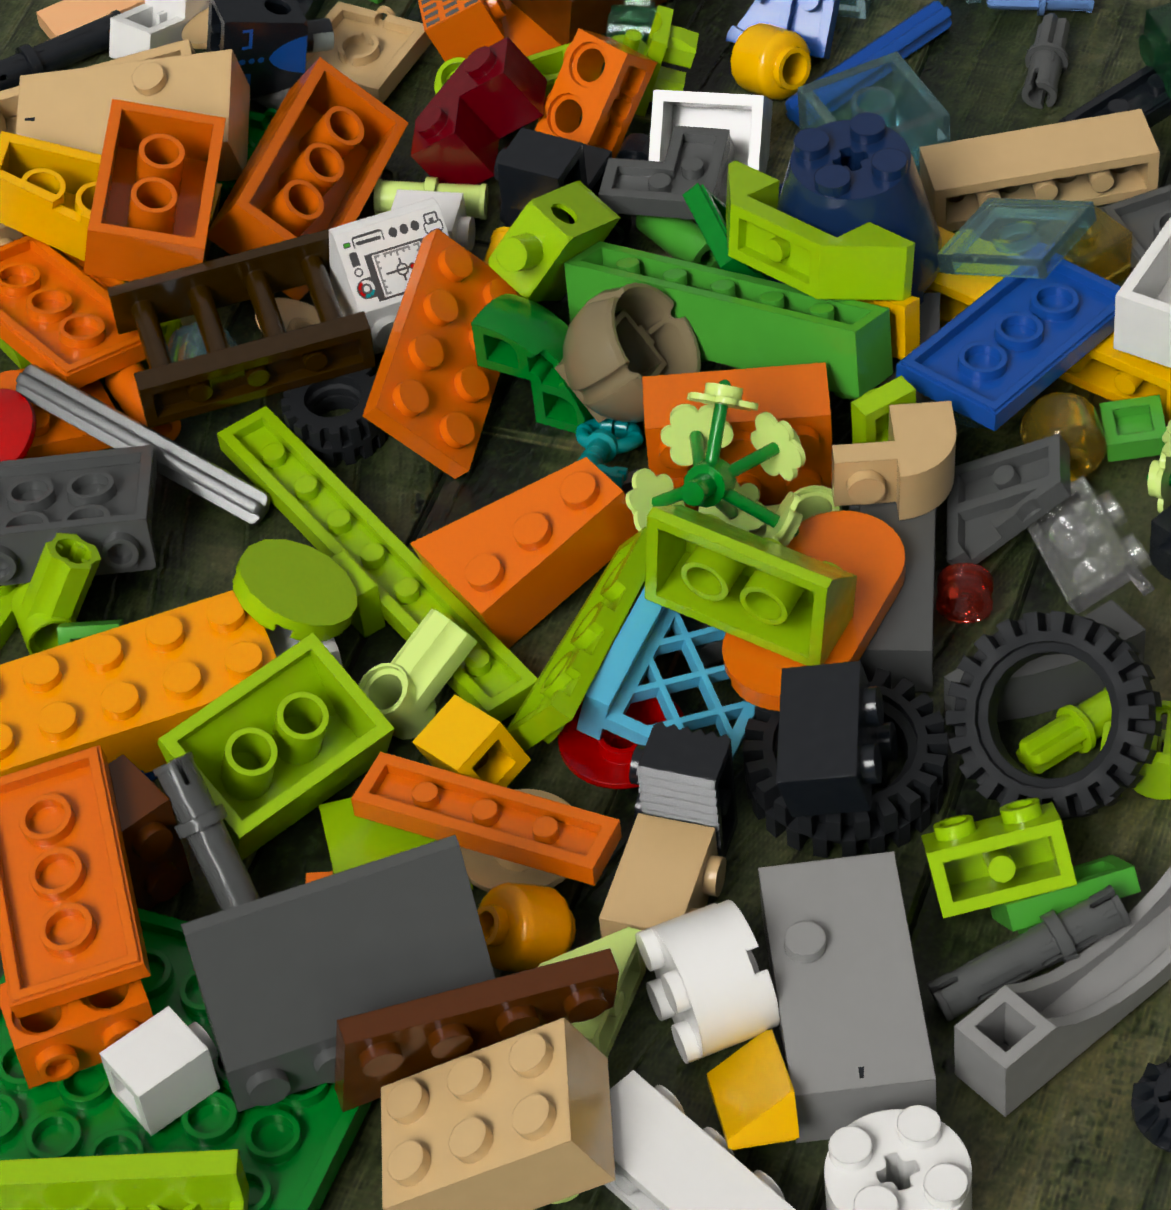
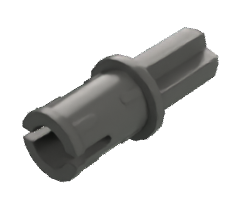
(1046, 61)

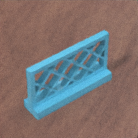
(633, 658)

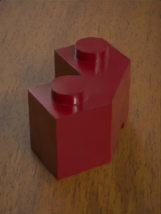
(477, 106)

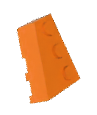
(530, 547)

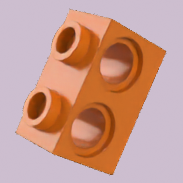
(603, 99)
(72, 1035)

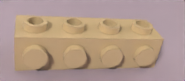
(1072, 160)

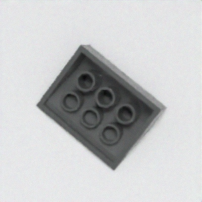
(330, 950)

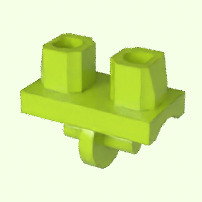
(664, 44)

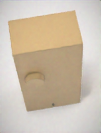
(76, 103)

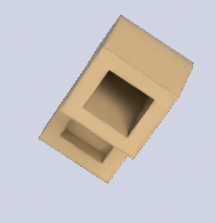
(908, 469)

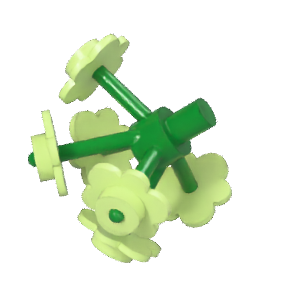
(711, 483)

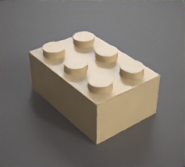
(500, 1126)

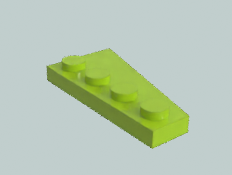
(582, 648)

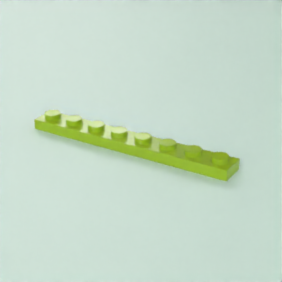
(338, 521)

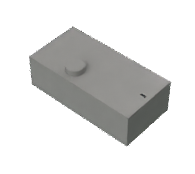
(845, 990)

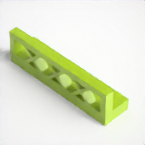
(126, 1182)

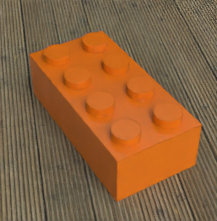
(309, 165)

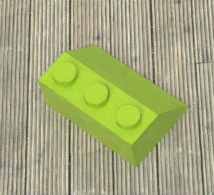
(746, 584)
(281, 742)

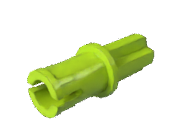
(1071, 732)

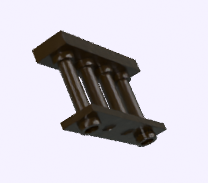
(249, 369)

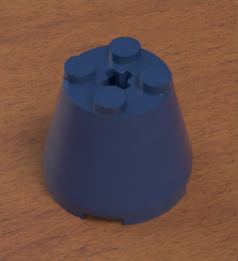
(861, 175)

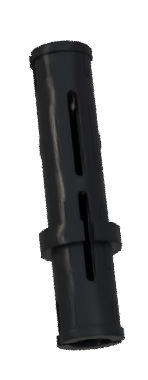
(56, 52)

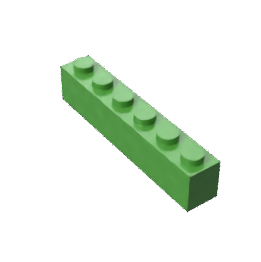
(748, 318)

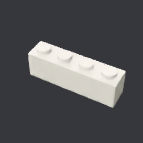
(674, 1163)

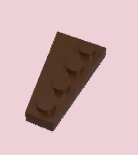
(435, 1029)

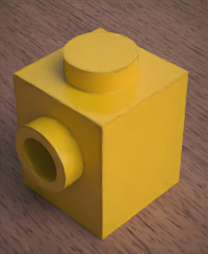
(471, 744)

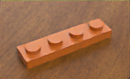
(487, 818)

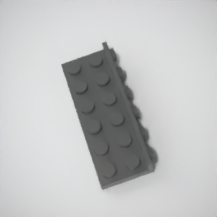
(91, 494)

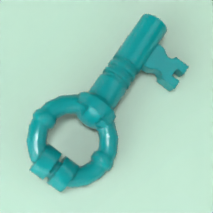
(602, 444)

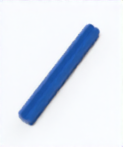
(903, 38)

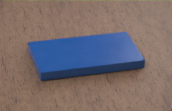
(1013, 343)

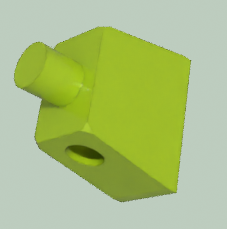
(542, 240)

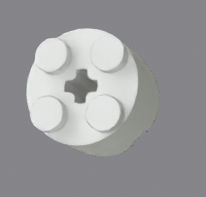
(708, 980)
(898, 1164)

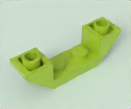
(854, 266)

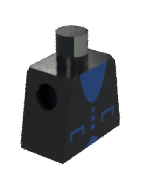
(267, 40)

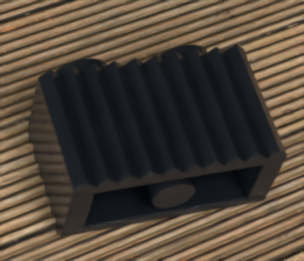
(687, 779)

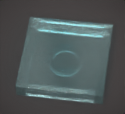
(1016, 237)

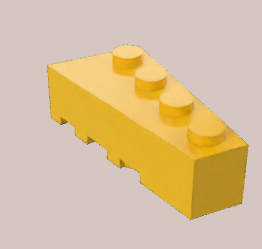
(51, 192)

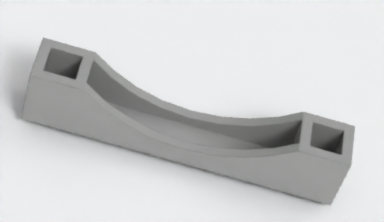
(1043, 1024)

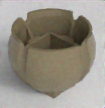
(618, 341)

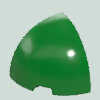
(528, 342)

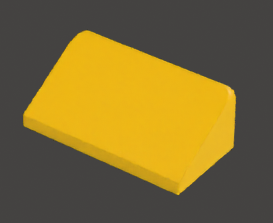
(754, 1095)

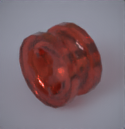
(965, 579)

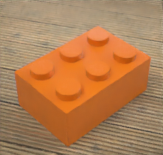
(153, 191)
(787, 392)

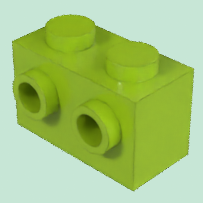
(998, 857)

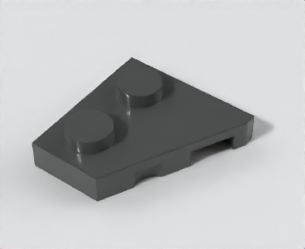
(1003, 496)

